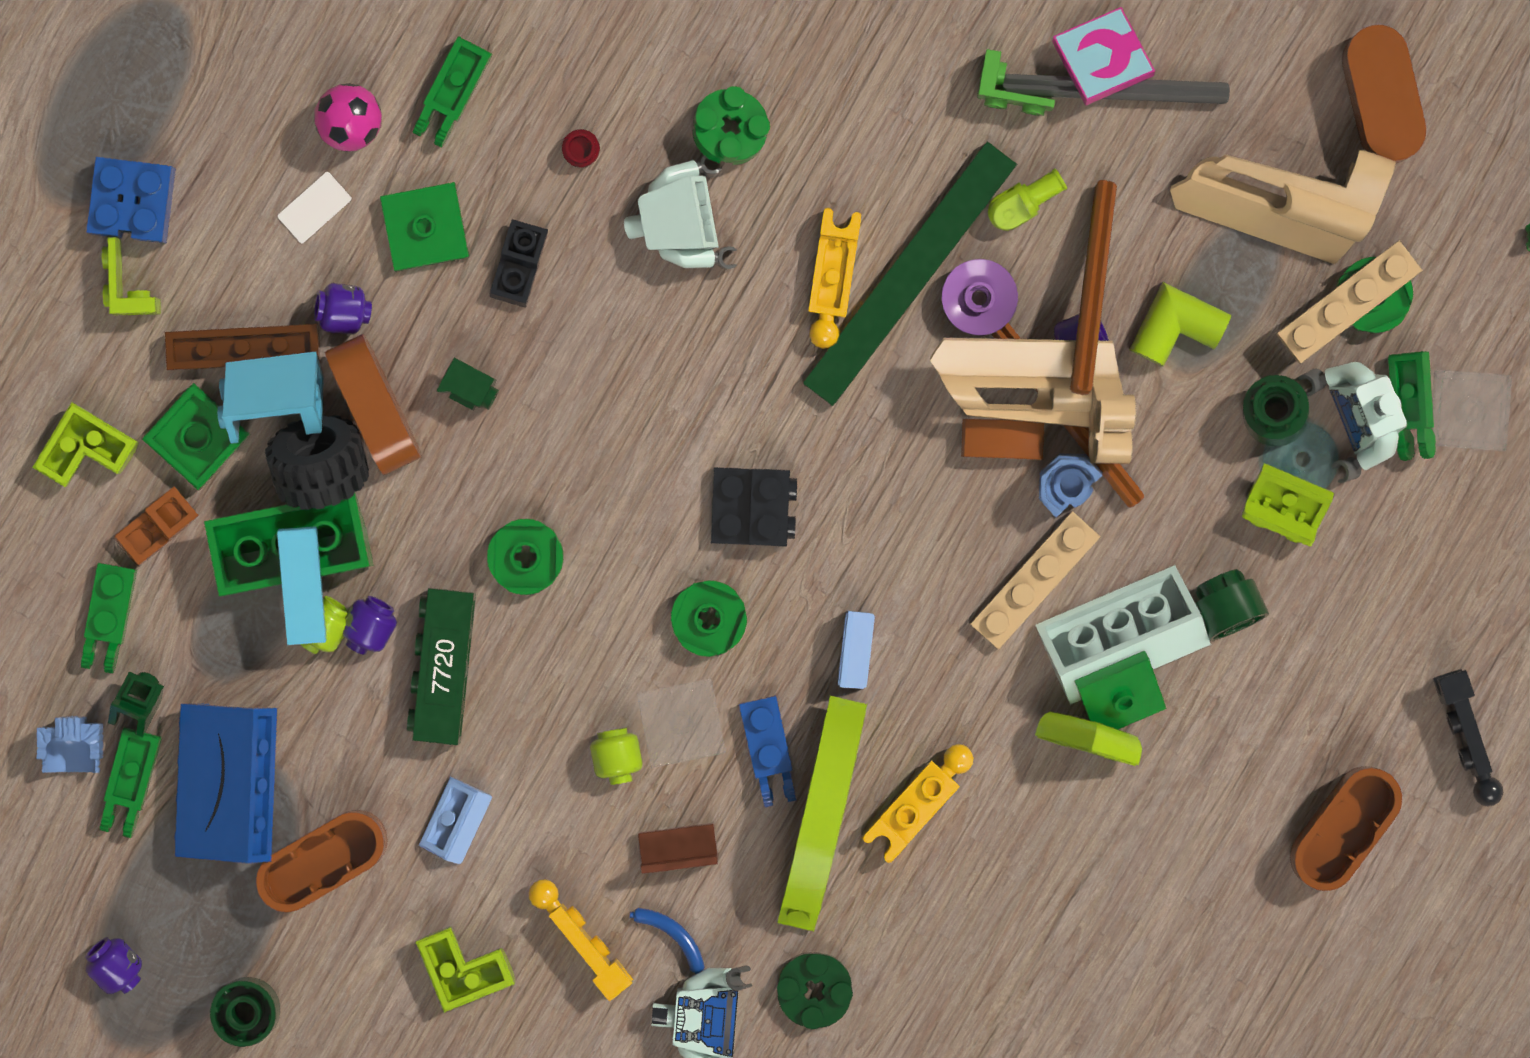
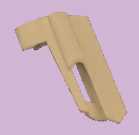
(1314, 217)
(1048, 368)

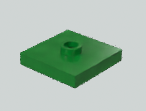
(424, 226)
(192, 439)
(1121, 692)

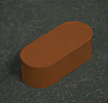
(1384, 93)
(373, 404)
(1346, 828)
(322, 861)

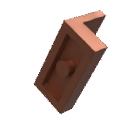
(678, 848)

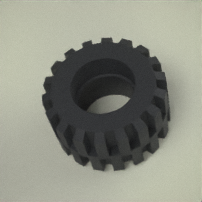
(318, 466)

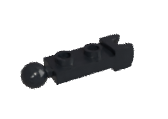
(1454, 690)

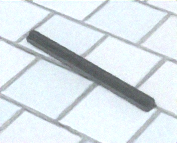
(1143, 91)

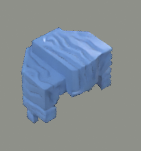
(1067, 482)
(70, 745)

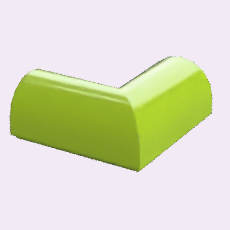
(1173, 314)
(80, 436)
(1090, 737)
(462, 981)

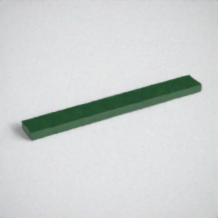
(910, 273)

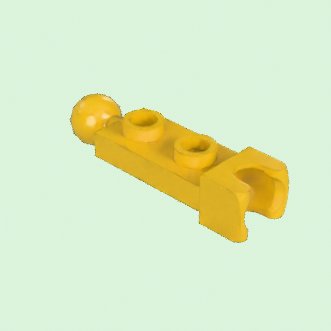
(832, 277)
(919, 801)
(610, 976)

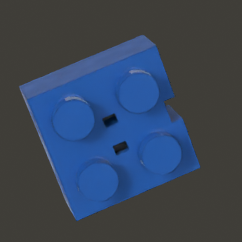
(131, 200)

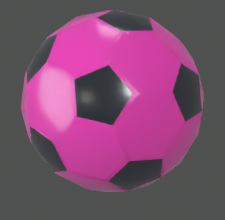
(348, 117)

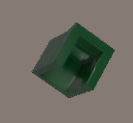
(468, 386)
(142, 686)

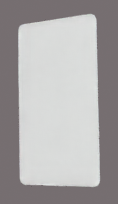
(314, 207)

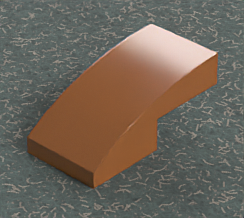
(1002, 439)
(156, 526)

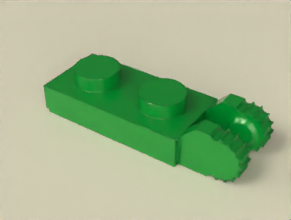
(453, 87)
(1412, 384)
(108, 613)
(130, 778)

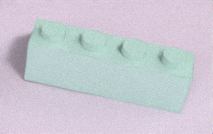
(1143, 616)

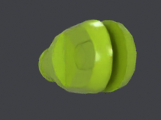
(1022, 202)

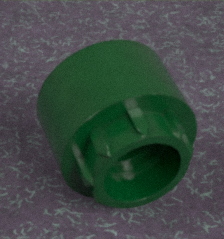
(1276, 390)
(1229, 604)
(230, 1026)

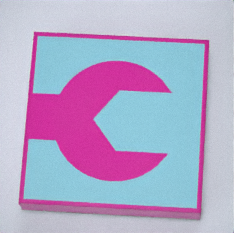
(1103, 56)

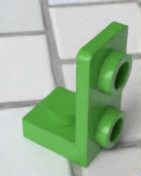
(994, 73)

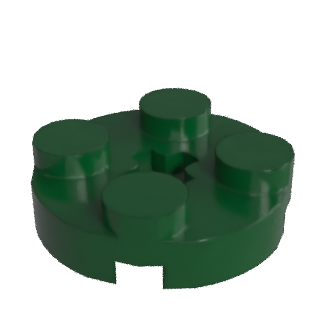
(814, 1012)

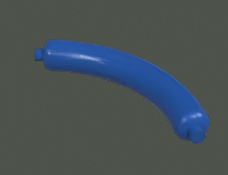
(676, 931)

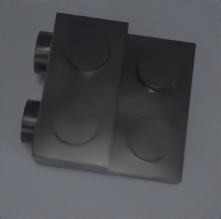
(752, 506)

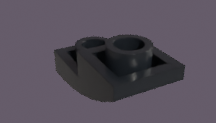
(518, 263)

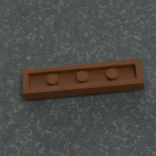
(217, 346)

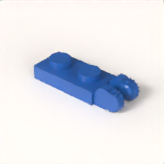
(767, 745)

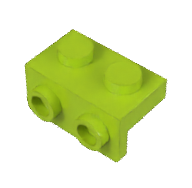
(1286, 505)

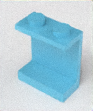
(272, 389)

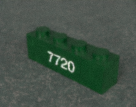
(443, 666)

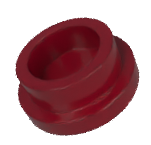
(580, 148)

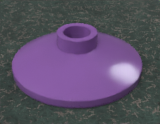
(985, 277)

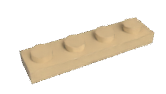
(1349, 302)
(1035, 580)

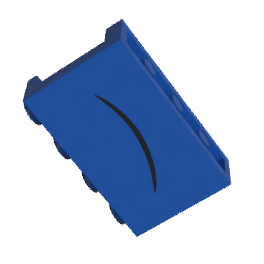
(225, 783)

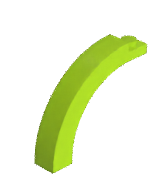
(822, 813)

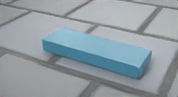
(301, 585)

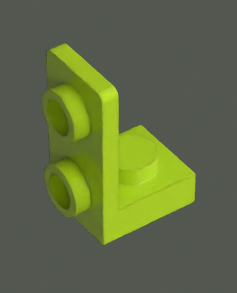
(137, 301)

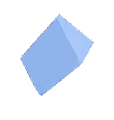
(856, 649)
(455, 821)

